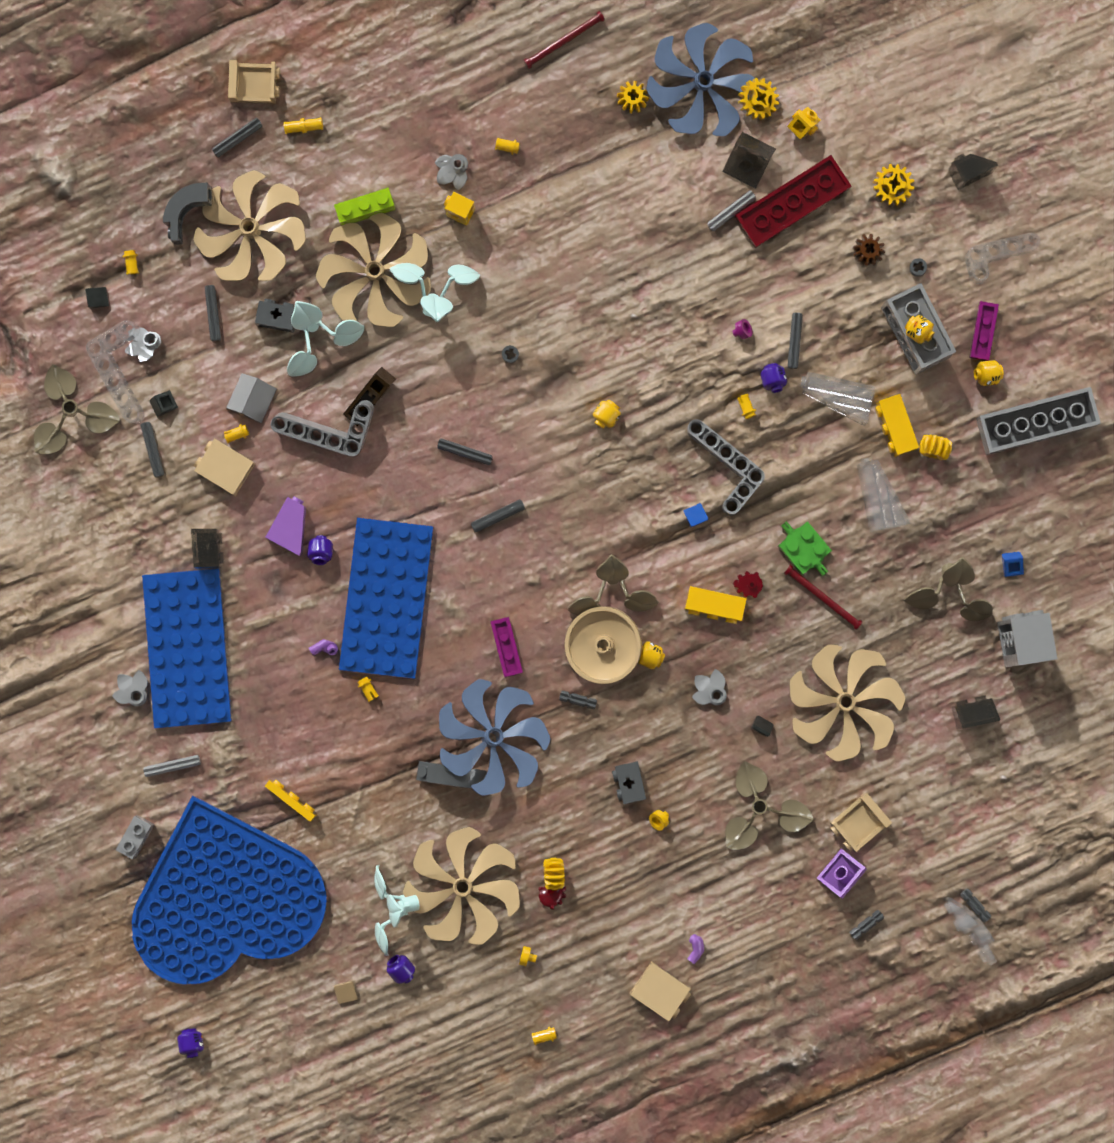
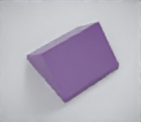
(841, 873)

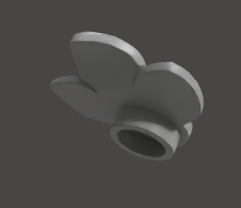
(449, 171)
(141, 347)
(708, 686)
(129, 687)

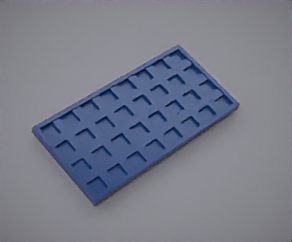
(386, 598)
(186, 648)

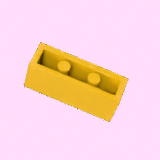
(896, 425)
(715, 605)

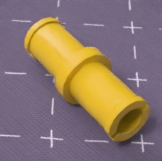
(303, 125)

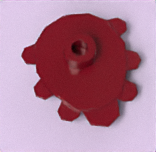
(749, 584)
(550, 897)

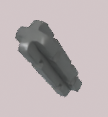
(578, 700)
(975, 905)
(866, 925)

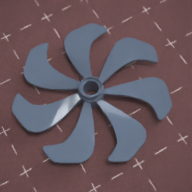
(668, 96)
(453, 729)

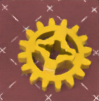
(753, 90)
(900, 185)

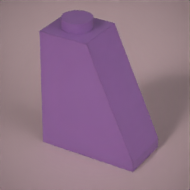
(289, 526)

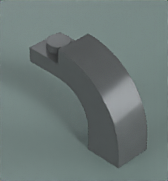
(181, 203)
(441, 775)

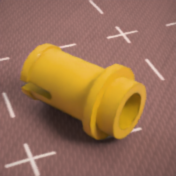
(508, 146)
(131, 262)
(746, 406)
(236, 433)
(367, 688)
(544, 1036)

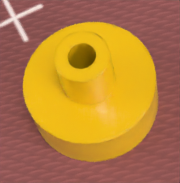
(659, 820)
(526, 956)

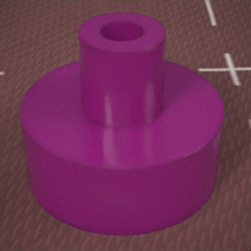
(743, 329)

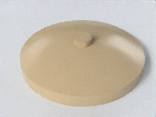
(603, 645)

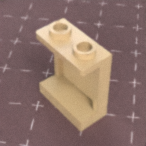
(253, 82)
(224, 466)
(859, 822)
(660, 991)

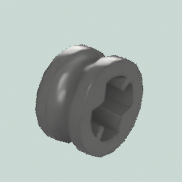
(920, 272)
(515, 351)

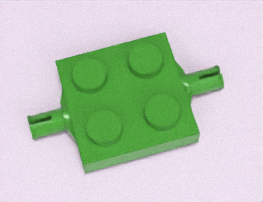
(804, 548)

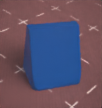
(695, 515)
(1012, 564)

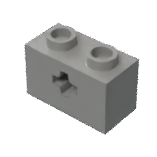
(135, 837)

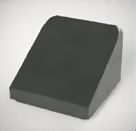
(97, 297)
(163, 403)
(762, 726)

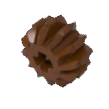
(861, 248)

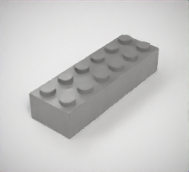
(1038, 421)

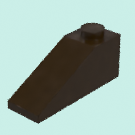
(373, 391)

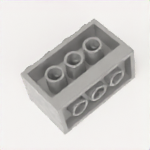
(899, 311)
(1027, 638)

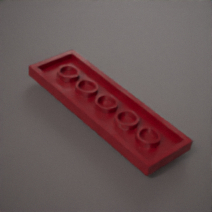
(793, 201)

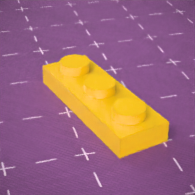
(291, 799)

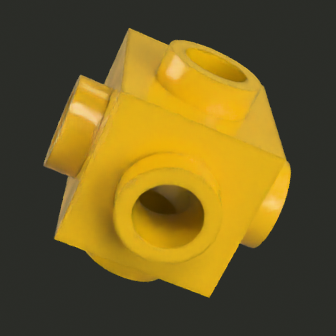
(804, 123)

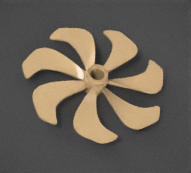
(273, 257)
(335, 264)
(858, 664)
(502, 889)

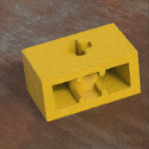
(459, 208)

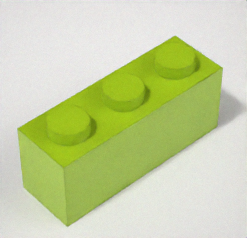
(364, 206)

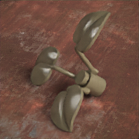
(60, 384)
(614, 571)
(953, 575)
(749, 782)

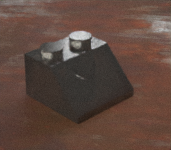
(749, 160)
(969, 169)
(207, 548)
(975, 713)

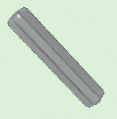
(731, 211)
(172, 766)

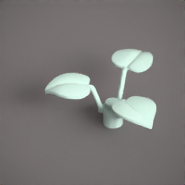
(432, 304)
(308, 318)
(396, 909)

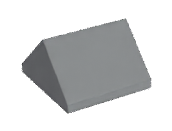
(251, 397)

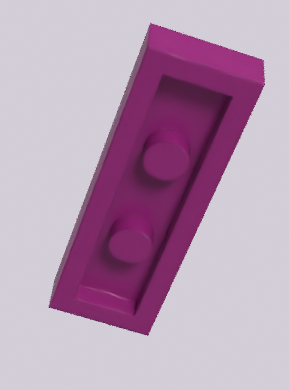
(984, 331)
(506, 647)

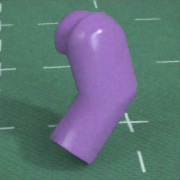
(325, 646)
(698, 948)

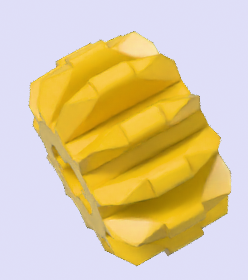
(625, 97)
(935, 447)
(554, 873)

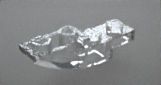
(968, 922)

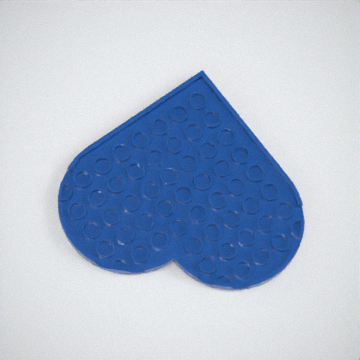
(224, 895)

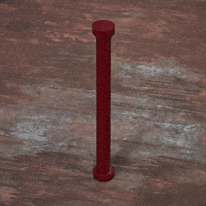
(563, 40)
(823, 597)

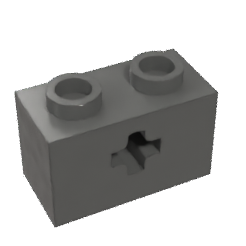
(265, 316)
(636, 792)

